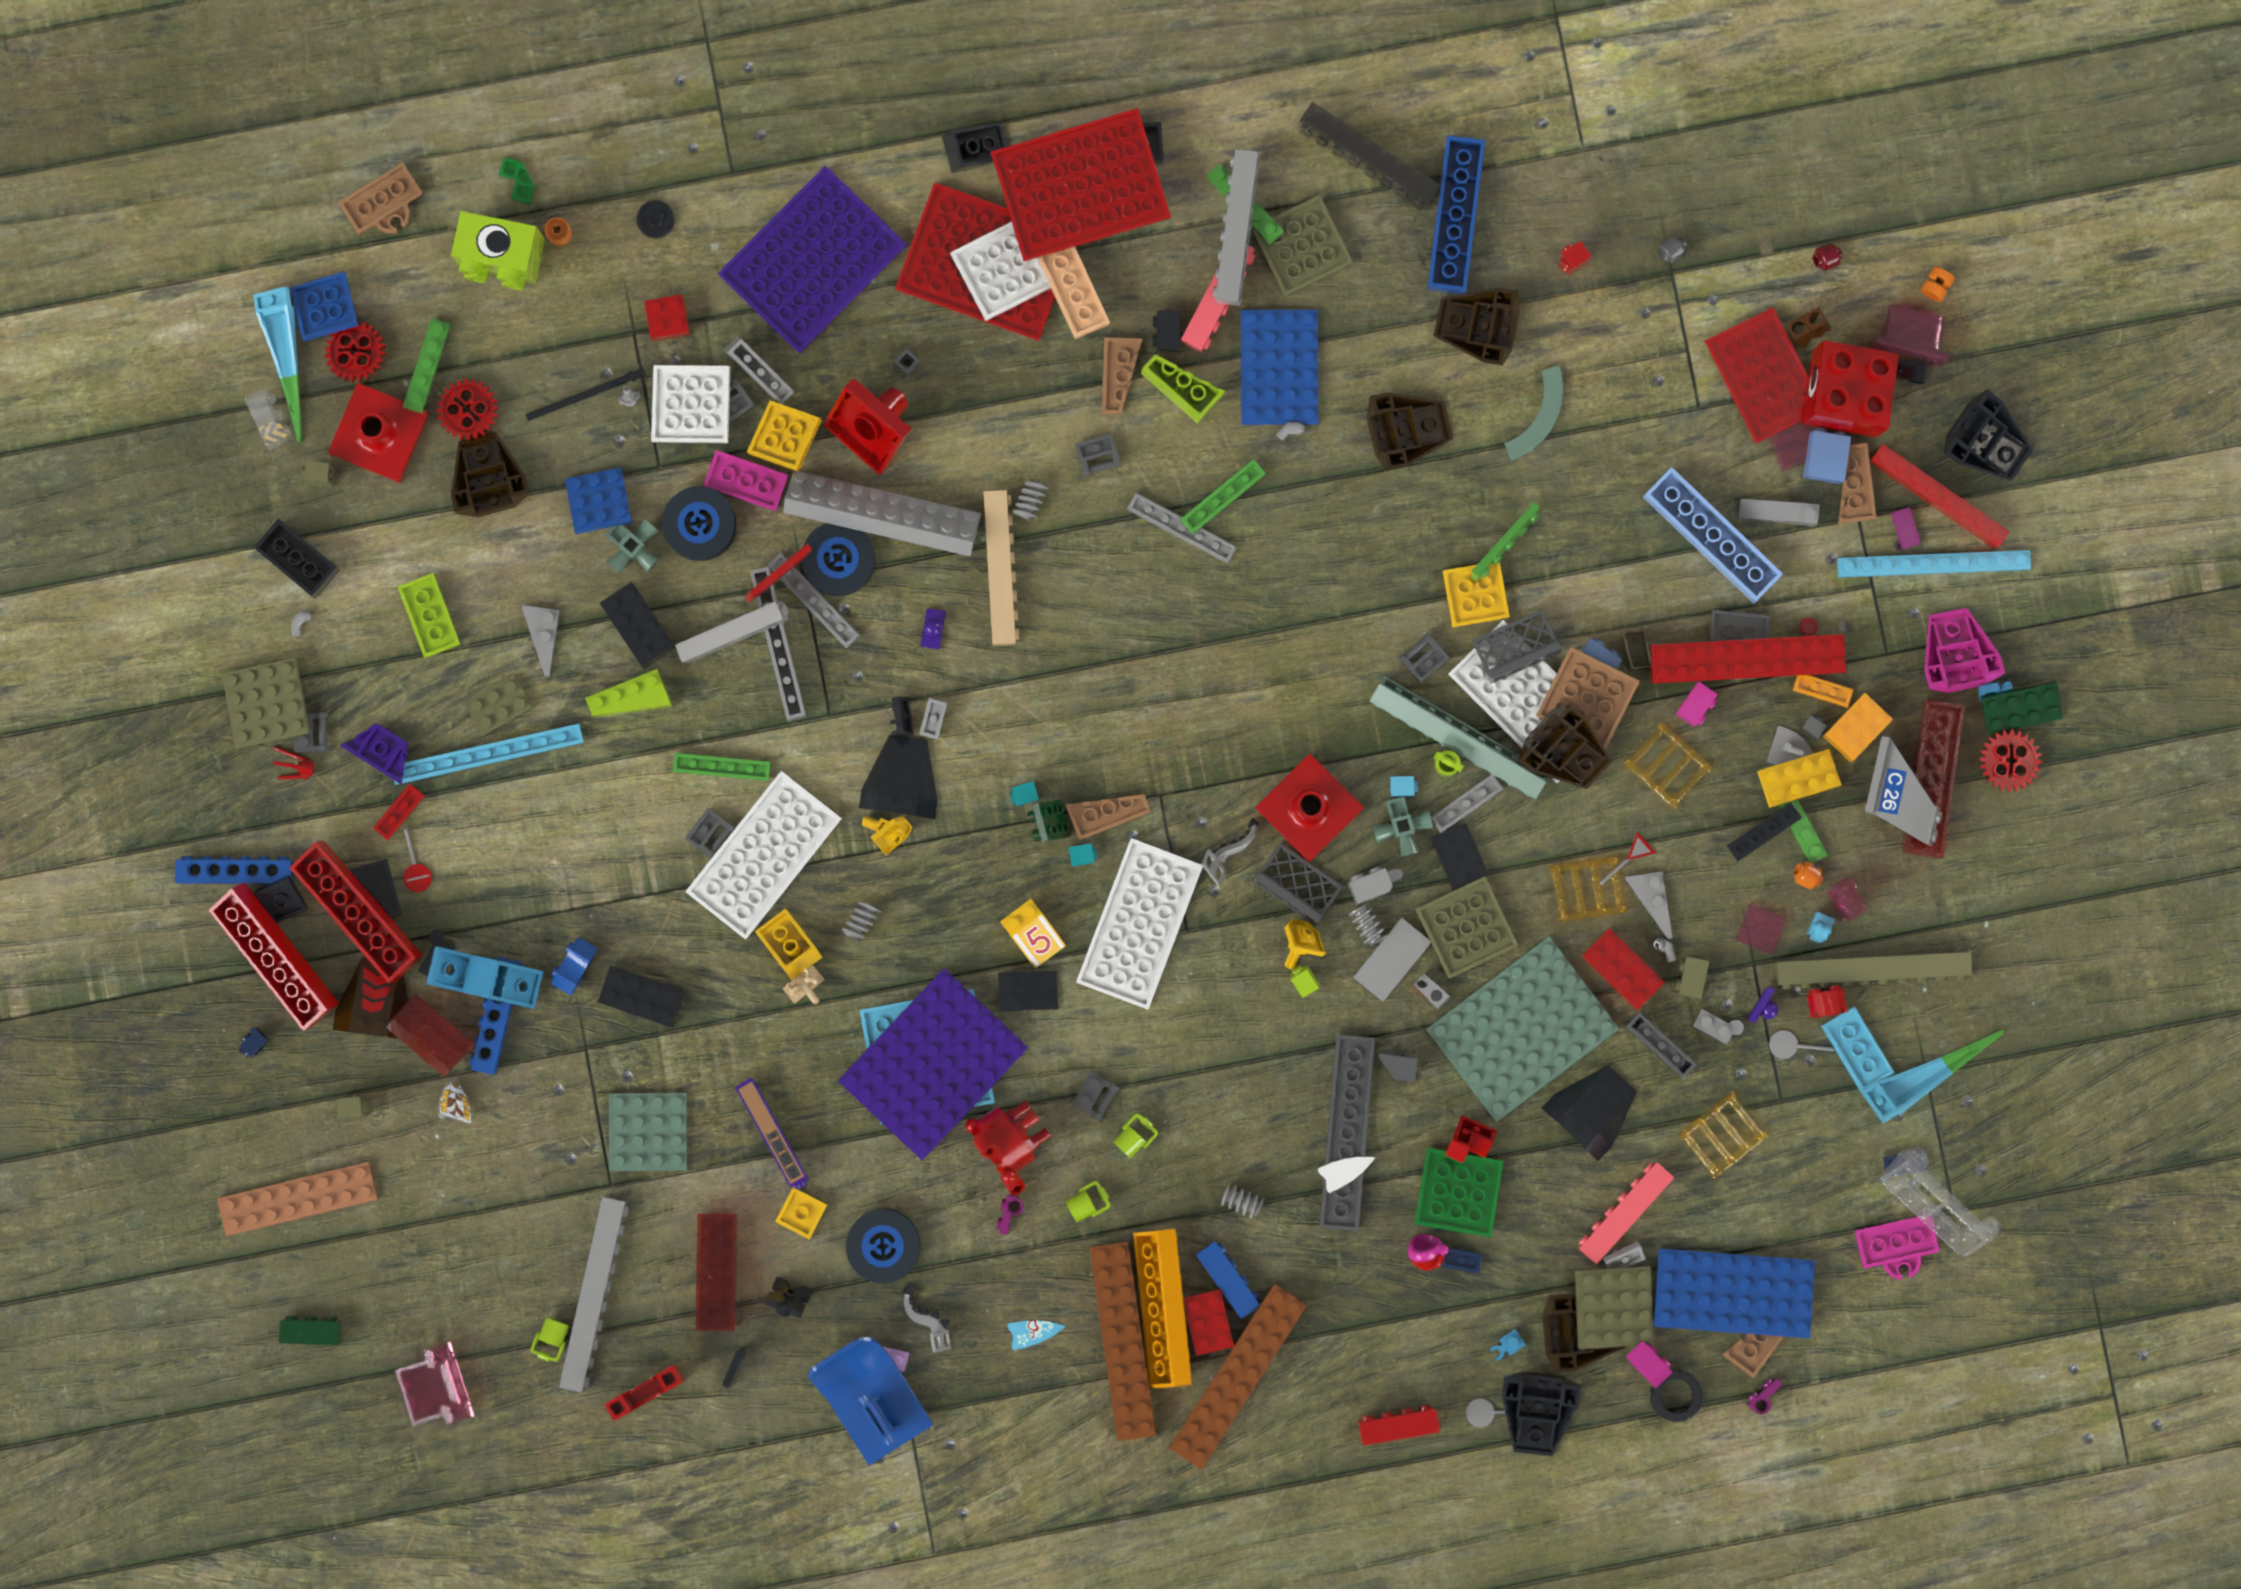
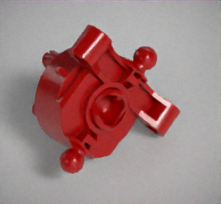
(1005, 1141)

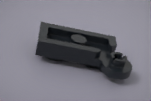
(437, 939)

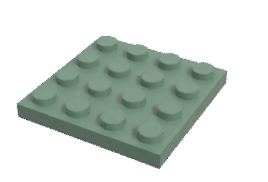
(648, 1132)

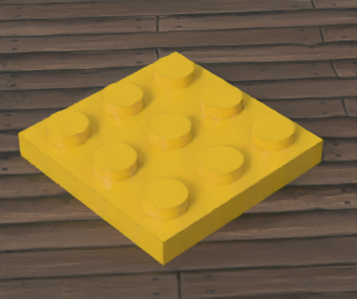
(784, 436)
(1475, 601)

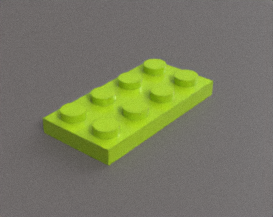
(429, 615)

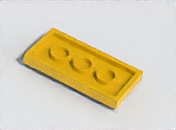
(1799, 778)

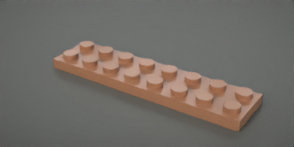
(297, 1198)

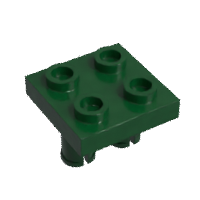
(1050, 821)

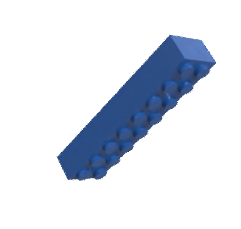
(1456, 215)

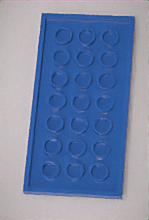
(1734, 1293)

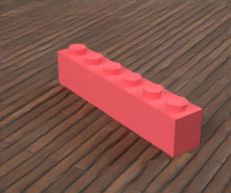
(1207, 315)
(1625, 1213)

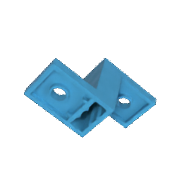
(484, 977)

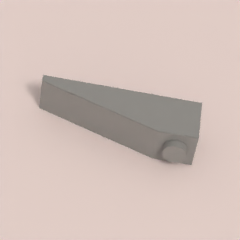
(758, 370)
(1779, 512)

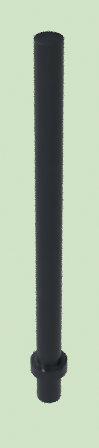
(632, 376)

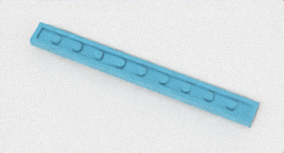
(1933, 564)
(492, 753)

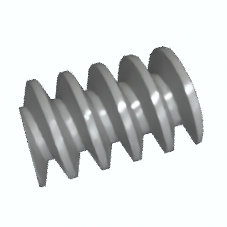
(1030, 499)
(860, 921)
(1367, 925)
(1242, 1201)

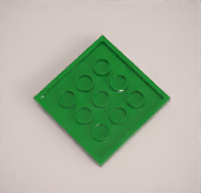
(1458, 1194)

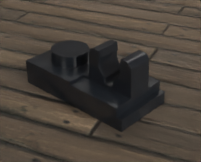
(902, 716)

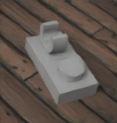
(933, 718)
(1625, 1257)

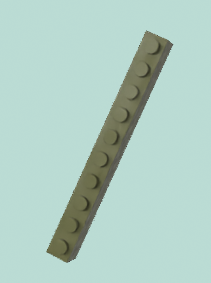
(1873, 969)

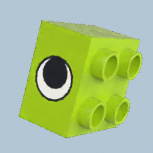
(497, 249)

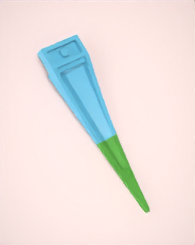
(278, 325)
(1901, 1091)

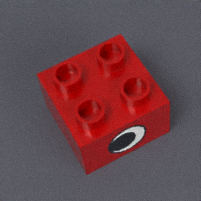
(1850, 389)

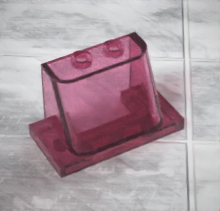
(1912, 334)
(435, 1387)

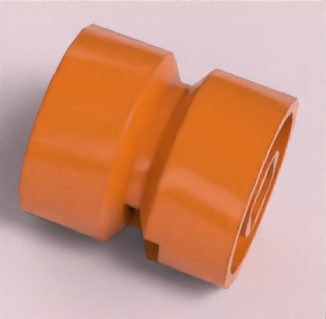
(558, 231)
(1935, 290)

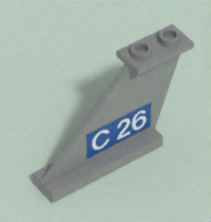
(1900, 797)

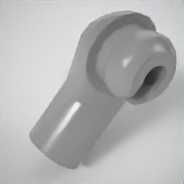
(1290, 428)
(298, 620)
(1665, 947)

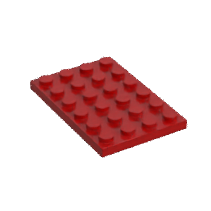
(1761, 374)

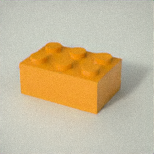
(1857, 727)

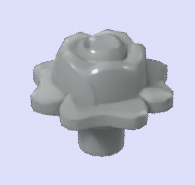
(629, 397)

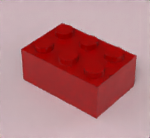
(1208, 1322)

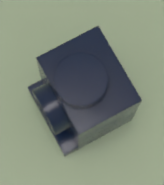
(253, 1043)

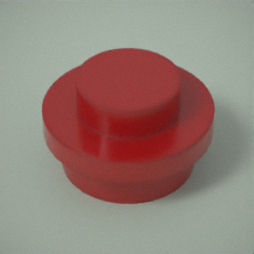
(1808, 627)

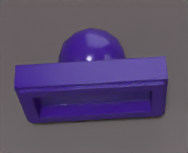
(933, 629)
(1764, 1006)

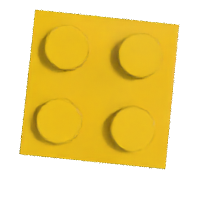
(801, 1213)

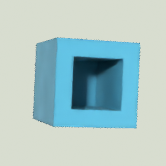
(1403, 786)

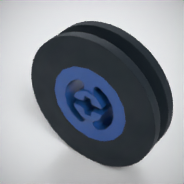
(702, 546)
(855, 573)
(906, 1244)

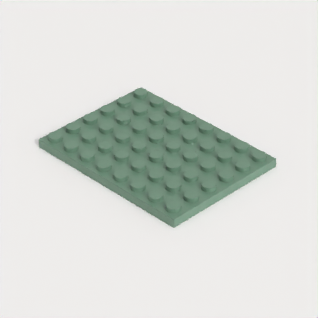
(1522, 1029)

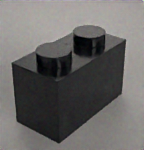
(1167, 331)

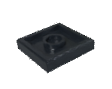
(281, 899)
(734, 1368)

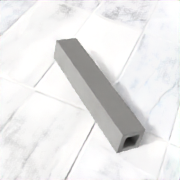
(732, 632)

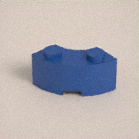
(578, 957)

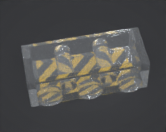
(268, 419)

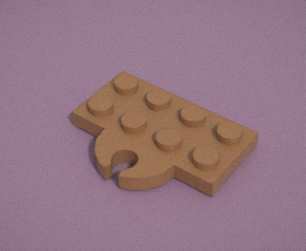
(382, 201)

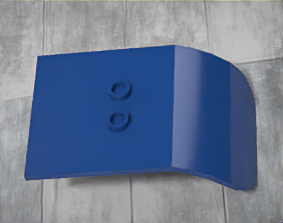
(870, 1397)

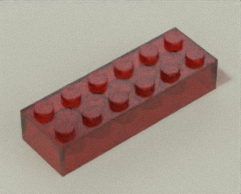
(716, 1271)

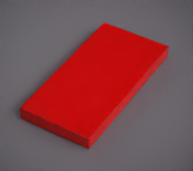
(778, 573)

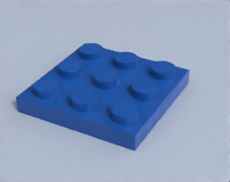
(324, 306)
(598, 500)

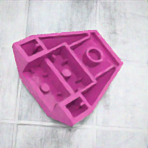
(1959, 653)

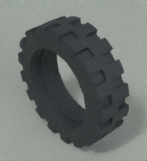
(1690, 1410)

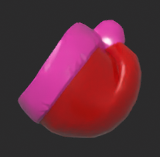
(1426, 1251)

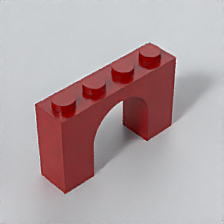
(645, 1392)

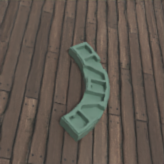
(1545, 419)

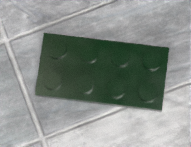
(2021, 707)

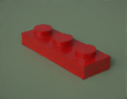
(398, 812)

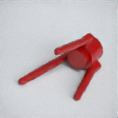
(305, 767)

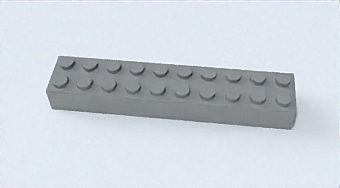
(882, 513)

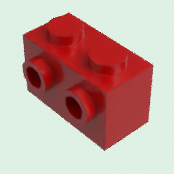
(1574, 257)

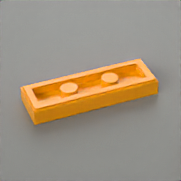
(1823, 690)

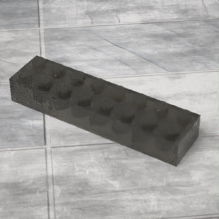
(1368, 156)

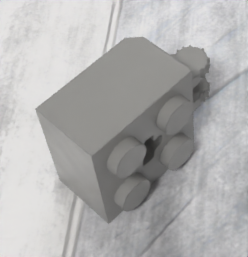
(1373, 885)

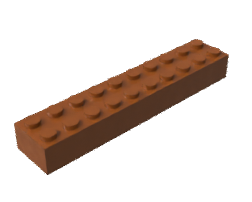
(1122, 1341)
(1237, 1376)

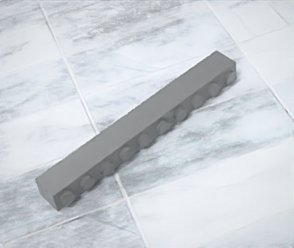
(593, 1294)

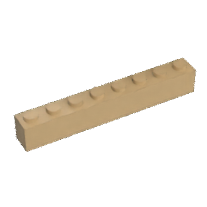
(999, 568)

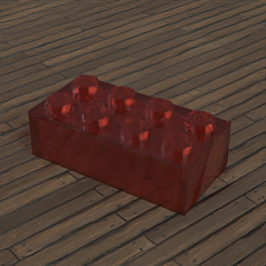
(430, 1035)

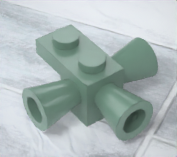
(632, 546)
(1402, 826)

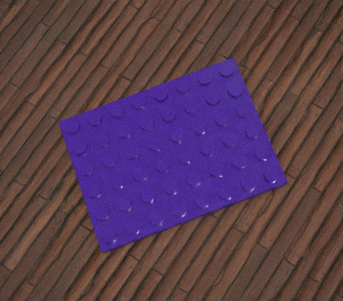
(812, 259)
(933, 1064)

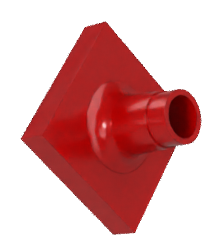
(869, 424)
(392, 448)
(1307, 832)

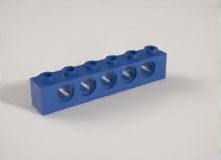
(184, 873)
(500, 1026)

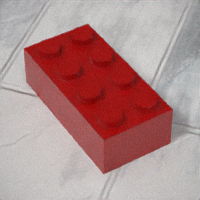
(1622, 969)
(1398, 1426)

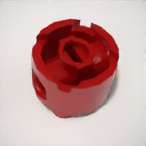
(1826, 1003)

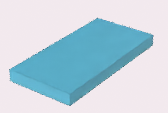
(1857, 1049)

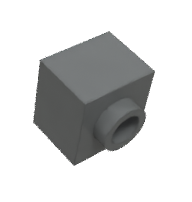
(907, 355)
(1813, 726)

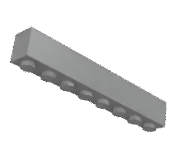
(1237, 227)
(780, 654)

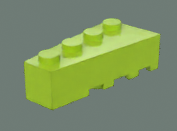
(1184, 389)
(635, 695)

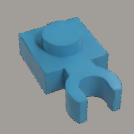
(1990, 688)
(1510, 1342)

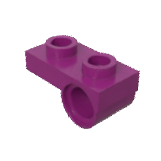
(1003, 1223)
(1769, 1388)

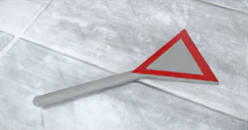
(1638, 849)

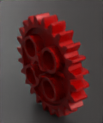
(352, 368)
(479, 397)
(2027, 762)

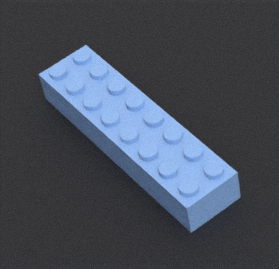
(1712, 535)

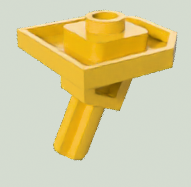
(888, 833)
(1302, 939)

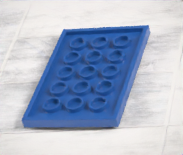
(1279, 367)

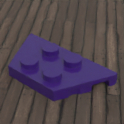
(380, 750)

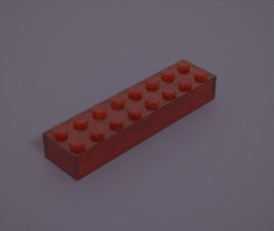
(1936, 768)

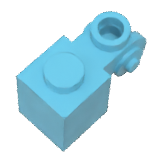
(1820, 927)

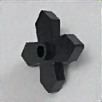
(787, 1299)

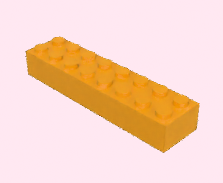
(1162, 1308)

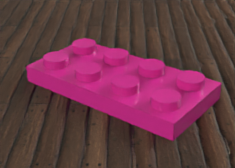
(746, 480)

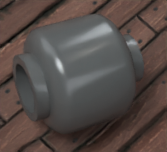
(1672, 249)

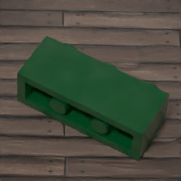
(310, 1331)

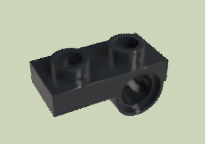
(1912, 371)

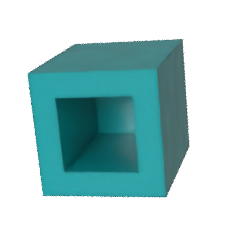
(1024, 794)
(1082, 855)

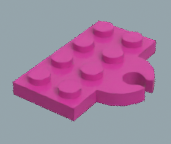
(1896, 1245)

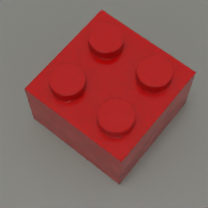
(667, 318)

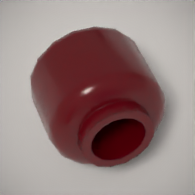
(1827, 257)

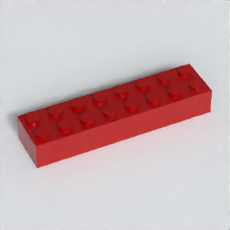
(356, 911)
(273, 956)

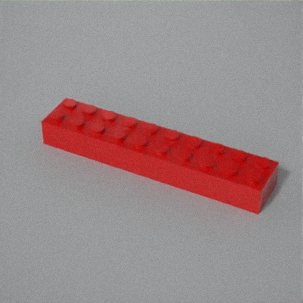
(1747, 658)

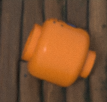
(1808, 875)

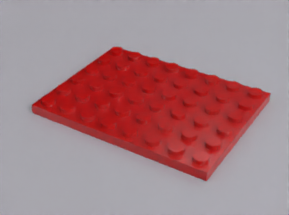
(1080, 185)
(931, 274)

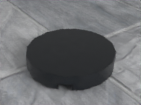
(655, 219)

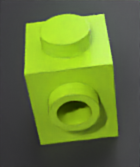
(1304, 980)

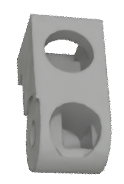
(1431, 991)

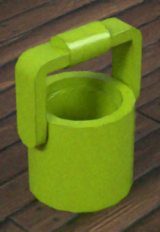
(1447, 763)
(1130, 1141)
(1082, 1206)
(553, 1333)

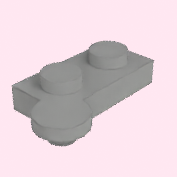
(1716, 1027)

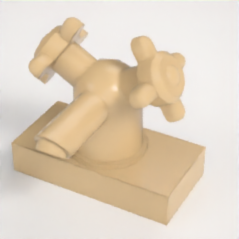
(804, 985)

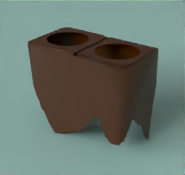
(1806, 319)

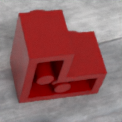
(1471, 1137)

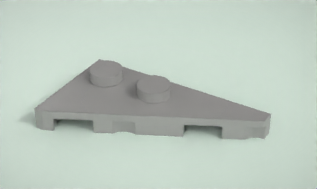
(543, 630)
(1652, 894)

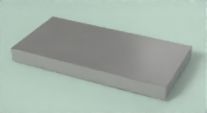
(1392, 959)

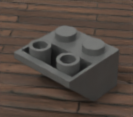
(1399, 1067)

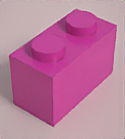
(1696, 704)
(1646, 1361)

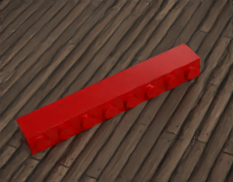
(1939, 497)

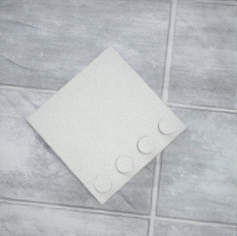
(997, 273)
(690, 404)

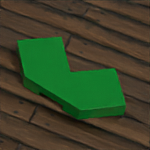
(524, 185)

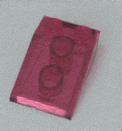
(1847, 899)

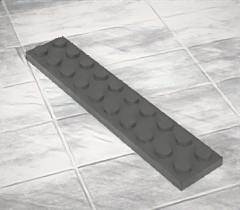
(1347, 1127)

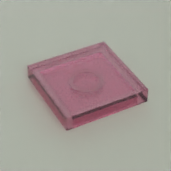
(1790, 446)
(1760, 929)

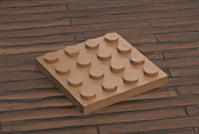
(1593, 689)

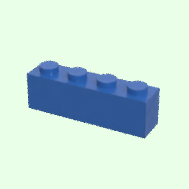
(1228, 1280)

